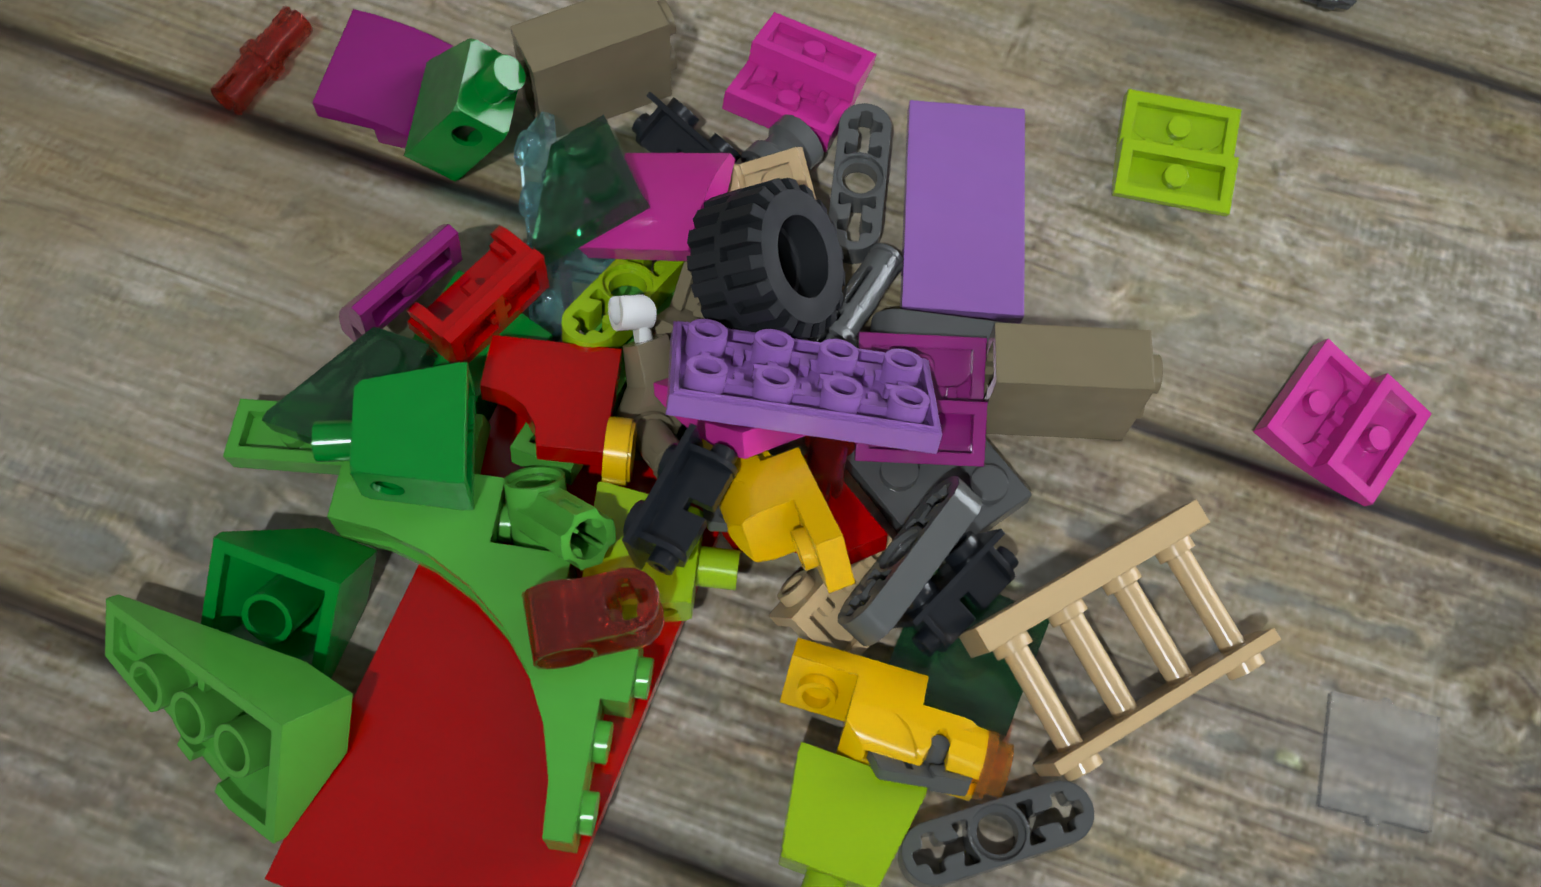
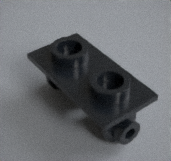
(672, 131)
(661, 527)
(970, 570)

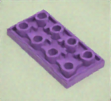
(964, 211)
(802, 386)

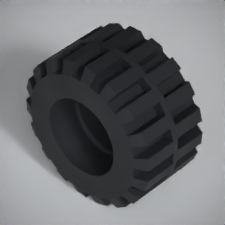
(767, 260)

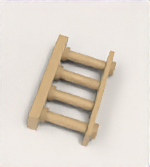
(1063, 606)

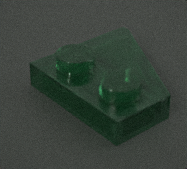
(585, 190)
(331, 388)

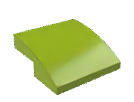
(1176, 152)

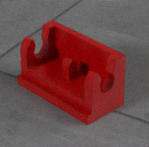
(482, 299)

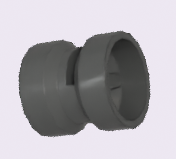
(784, 135)

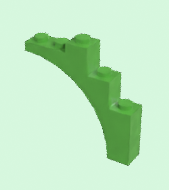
(471, 556)

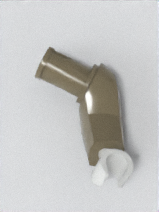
(645, 363)

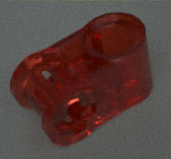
(584, 618)

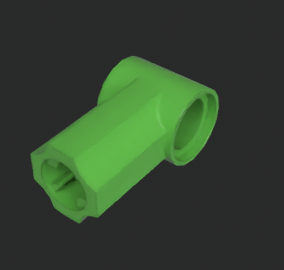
(555, 520)

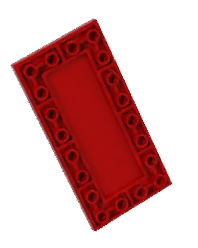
(451, 745)

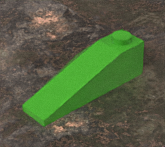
(251, 712)

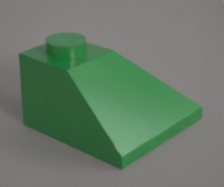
(289, 591)

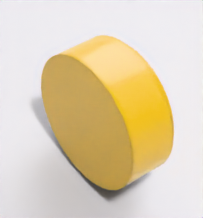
(619, 450)

